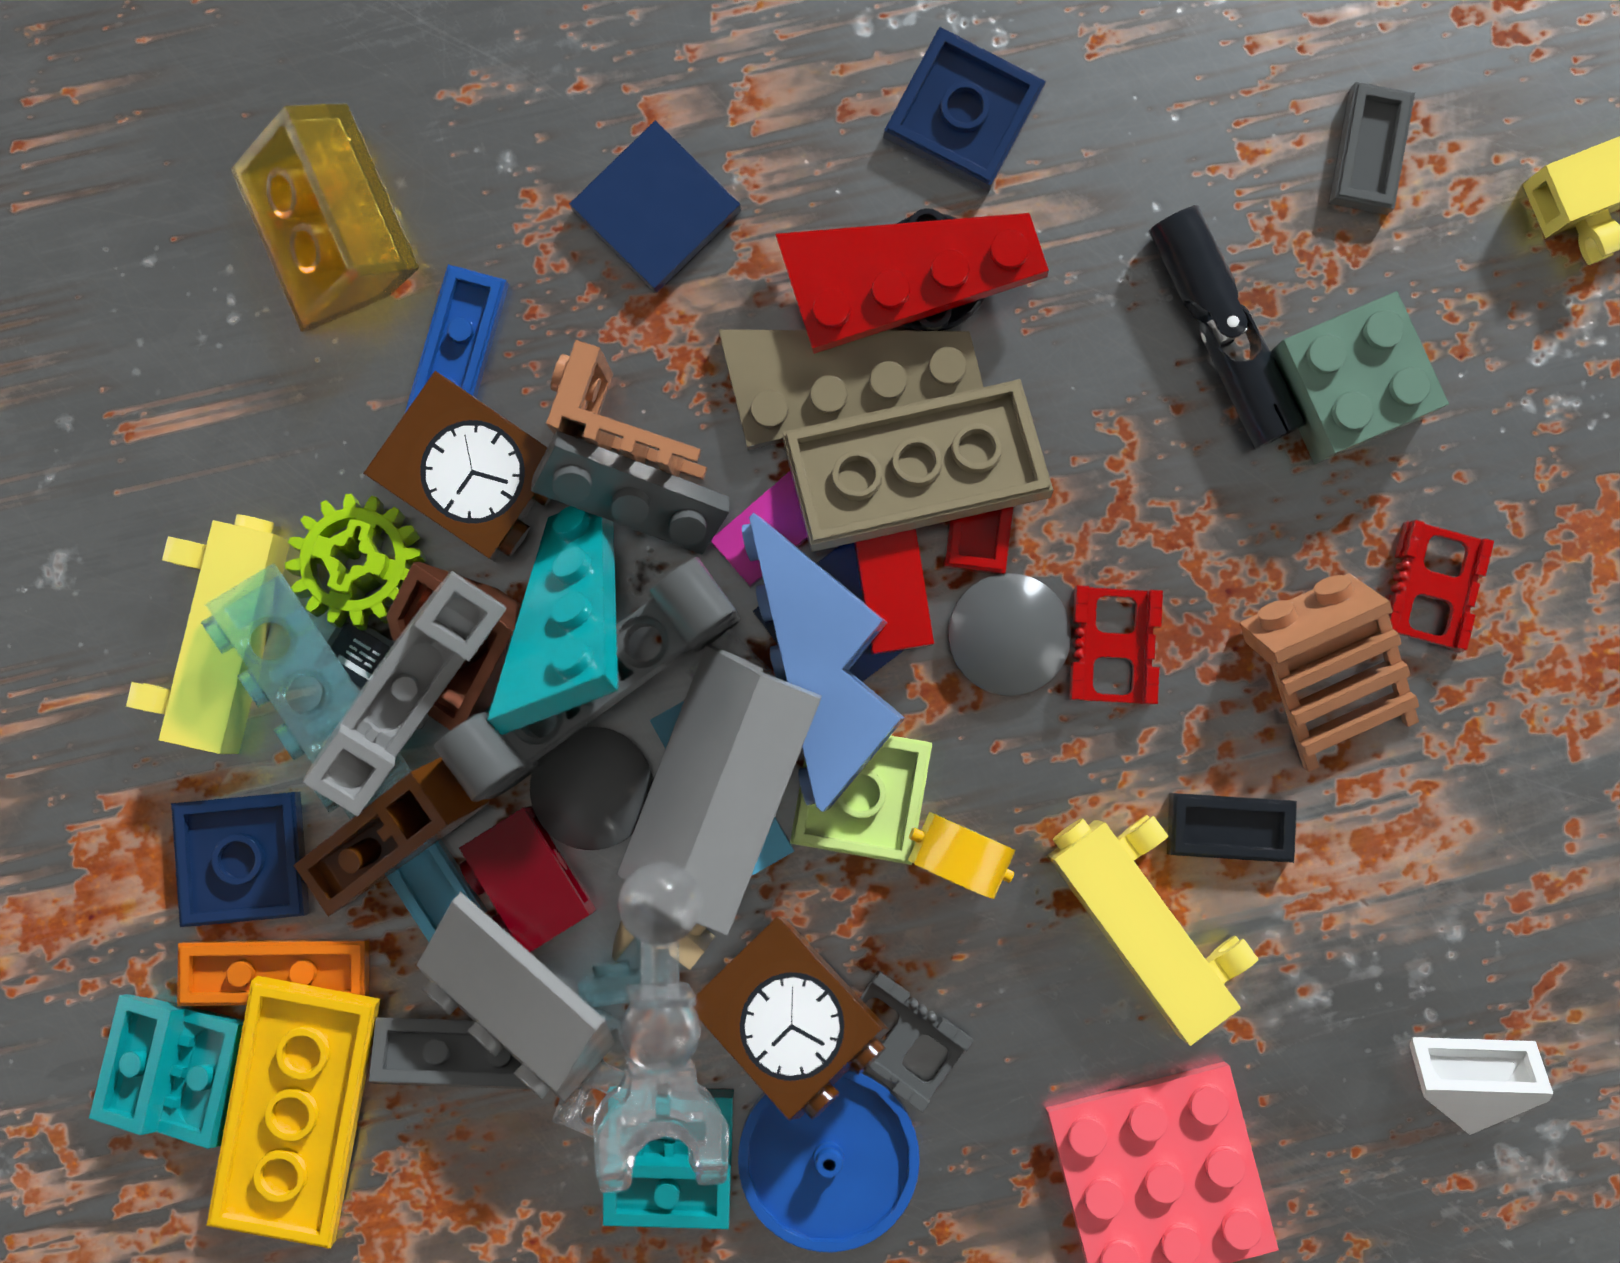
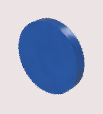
(834, 1176)

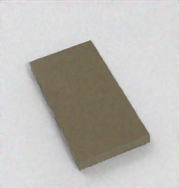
(916, 465)

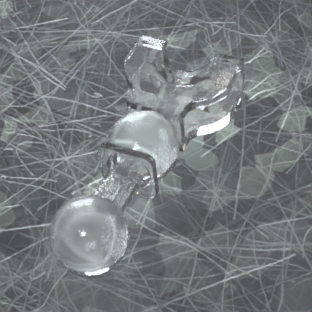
(659, 1038)

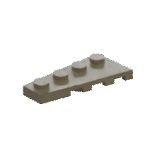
(789, 387)

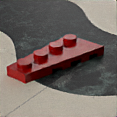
(894, 274)

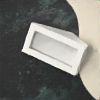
(1480, 1079)

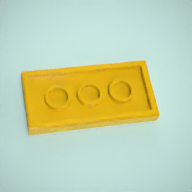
(293, 1112)

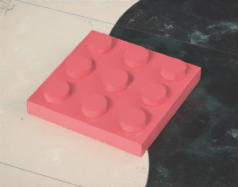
(1163, 1172)

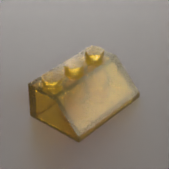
(323, 213)

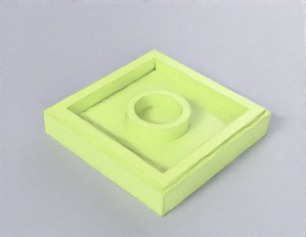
(875, 809)

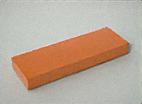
(223, 970)

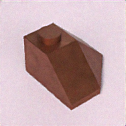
(475, 681)

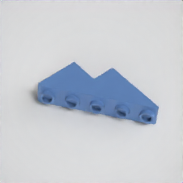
(819, 639)

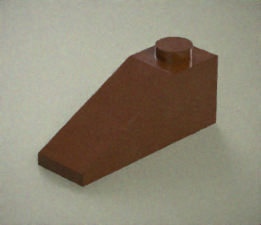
(386, 835)

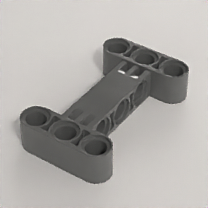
(687, 613)

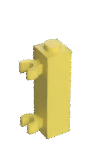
(1581, 194)
(207, 700)
(1143, 929)

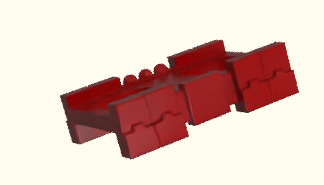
(1457, 591)
(1136, 646)

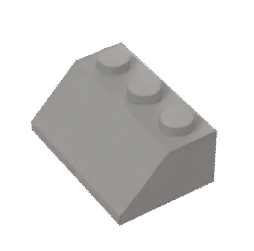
(513, 1001)

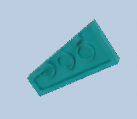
(566, 625)

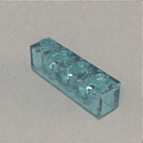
(266, 599)

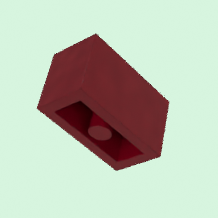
(525, 879)

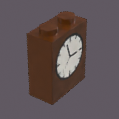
(462, 467)
(790, 1020)

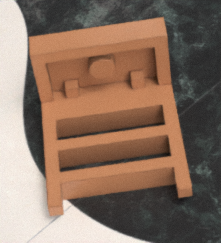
(581, 390)
(1321, 636)

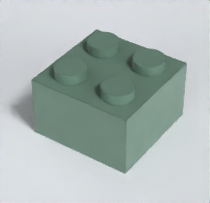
(1358, 377)

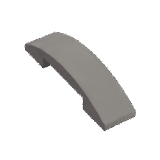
(402, 692)

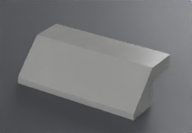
(722, 779)

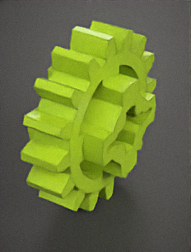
(359, 538)

